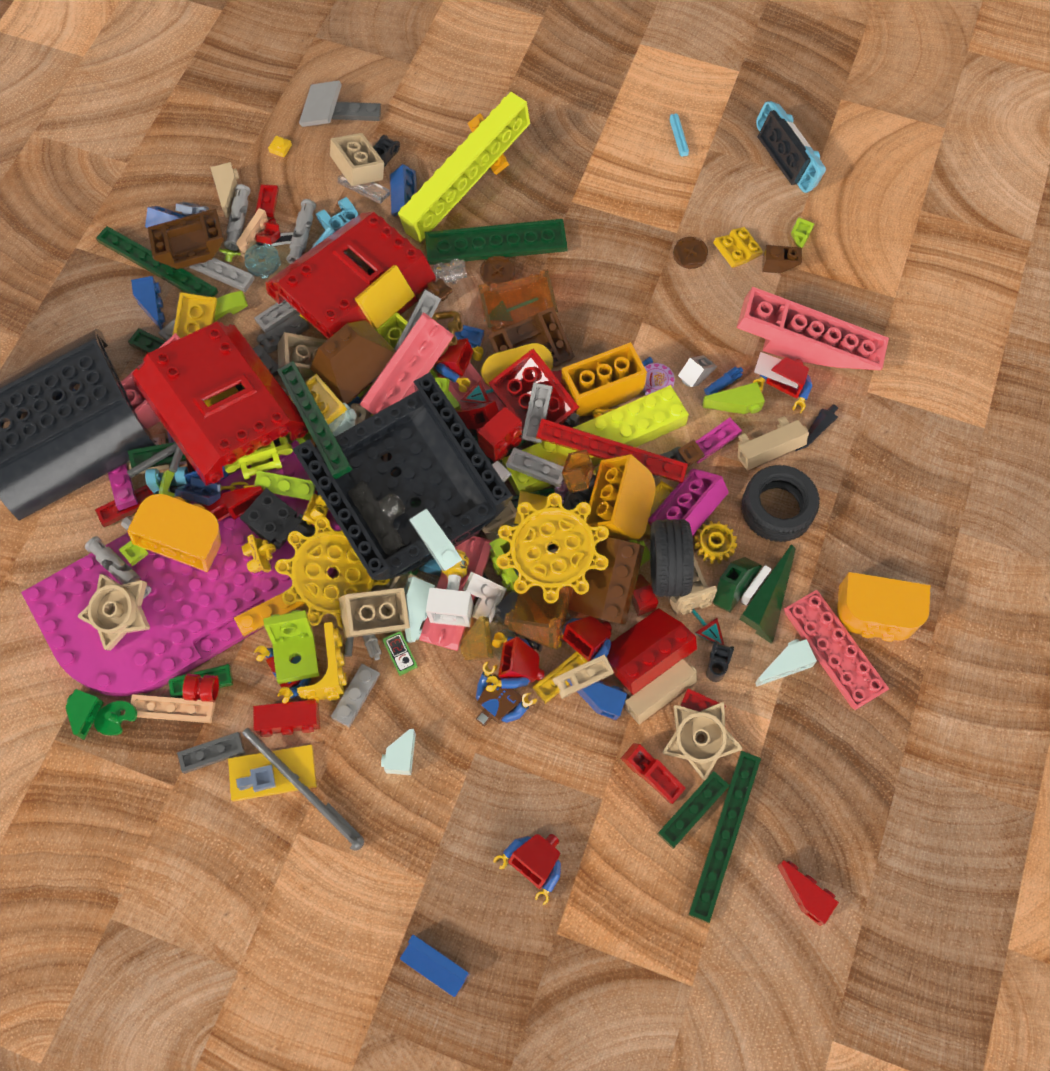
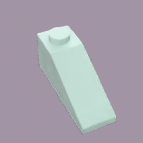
(435, 540)
(793, 659)

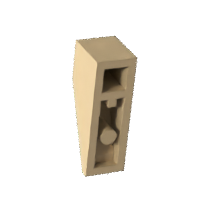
(225, 183)

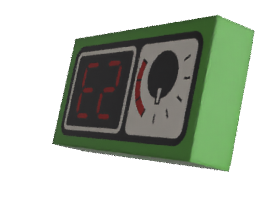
(400, 653)

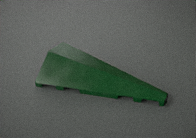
(766, 605)

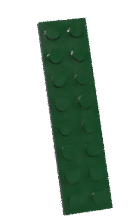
(496, 240)

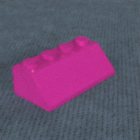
(693, 499)

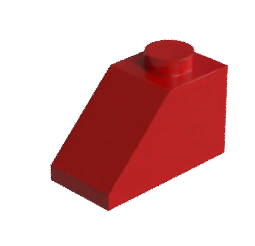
(643, 597)

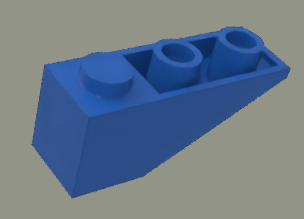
(147, 296)
(604, 699)

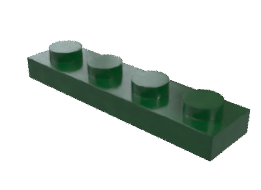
(693, 809)

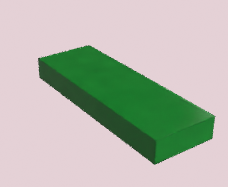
(223, 673)

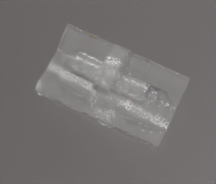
(450, 272)

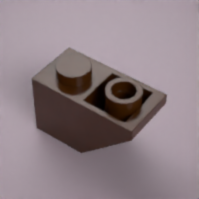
(781, 258)

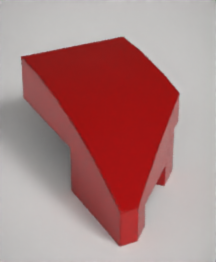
(270, 234)

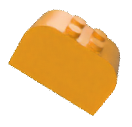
(605, 379)
(622, 497)
(176, 530)
(882, 606)

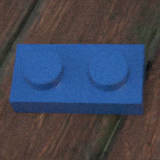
(473, 334)

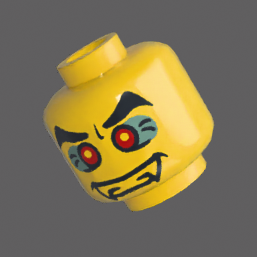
(460, 568)

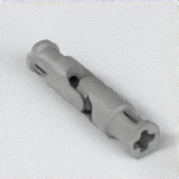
(237, 216)
(301, 231)
(113, 563)

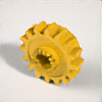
(713, 551)

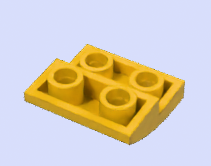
(738, 247)

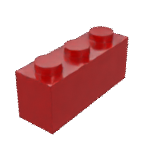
(286, 718)

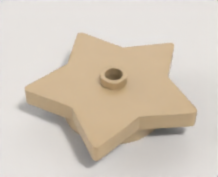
(116, 610)
(717, 739)

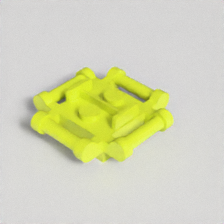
(260, 459)

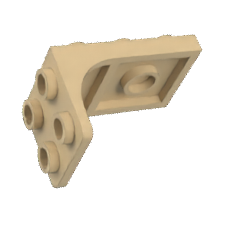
(700, 596)

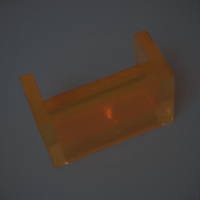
(578, 471)

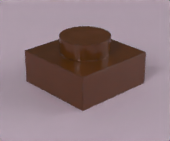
(691, 452)

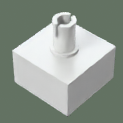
(450, 605)

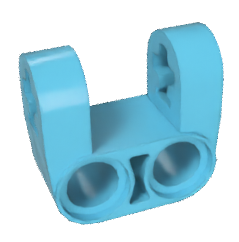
(340, 219)
(154, 476)

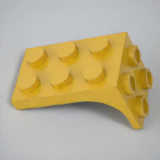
(332, 684)

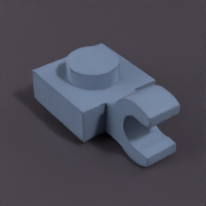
(190, 208)
(260, 779)

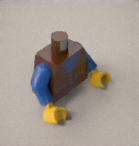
(501, 704)

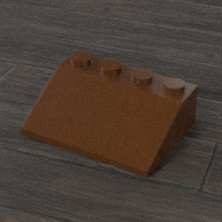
(613, 587)

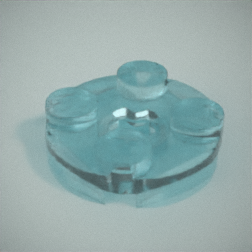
(265, 268)

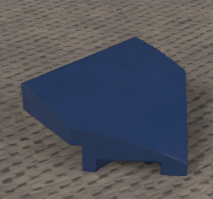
(199, 492)

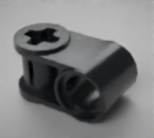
(386, 148)
(719, 657)

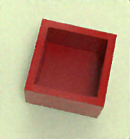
(500, 435)

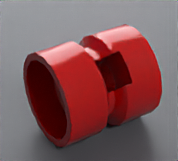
(203, 688)

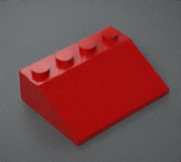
(516, 384)
(649, 649)

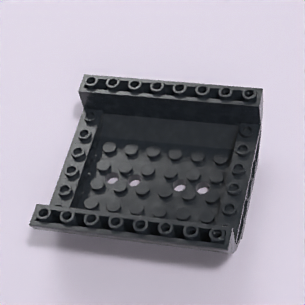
(68, 439)
(438, 467)

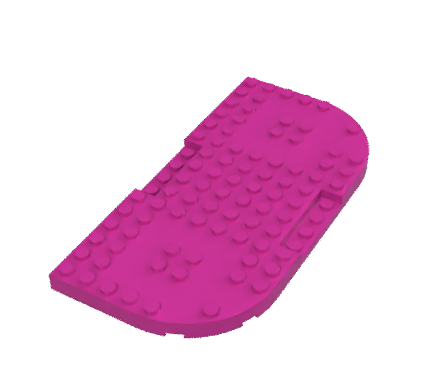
(186, 609)

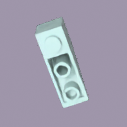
(416, 598)

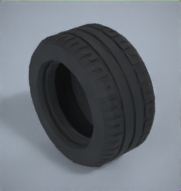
(784, 478)
(671, 557)

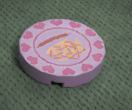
(657, 378)

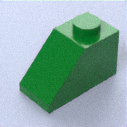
(82, 711)

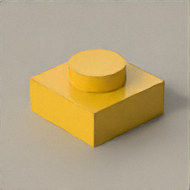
(280, 146)

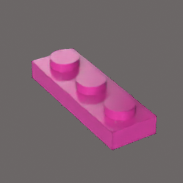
(718, 438)
(122, 487)

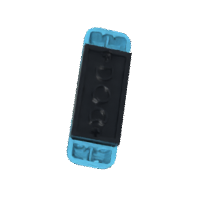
(789, 147)

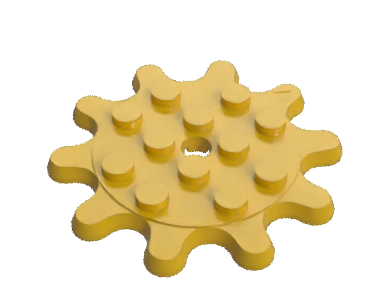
(547, 527)
(310, 567)

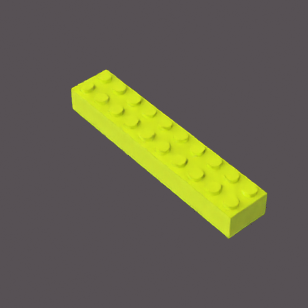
(464, 167)
(629, 424)

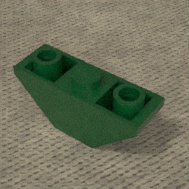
(735, 582)

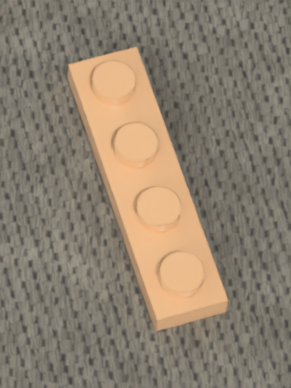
(173, 708)

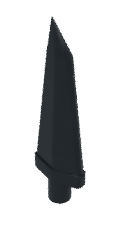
(821, 423)

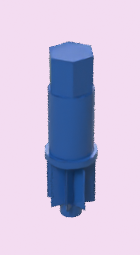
(727, 378)

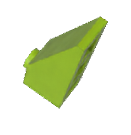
(736, 400)

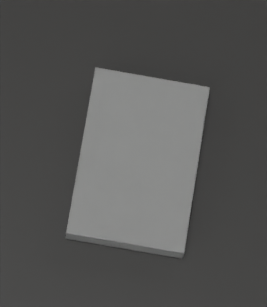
(320, 103)

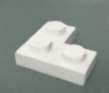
(489, 595)

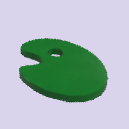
(109, 718)

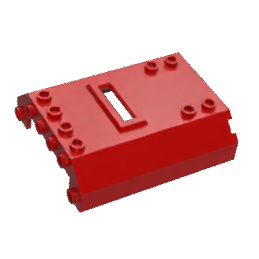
(327, 281)
(200, 367)

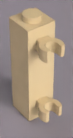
(773, 444)
(660, 691)

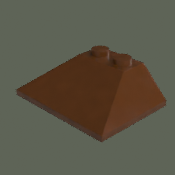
(186, 239)
(541, 329)
(352, 359)

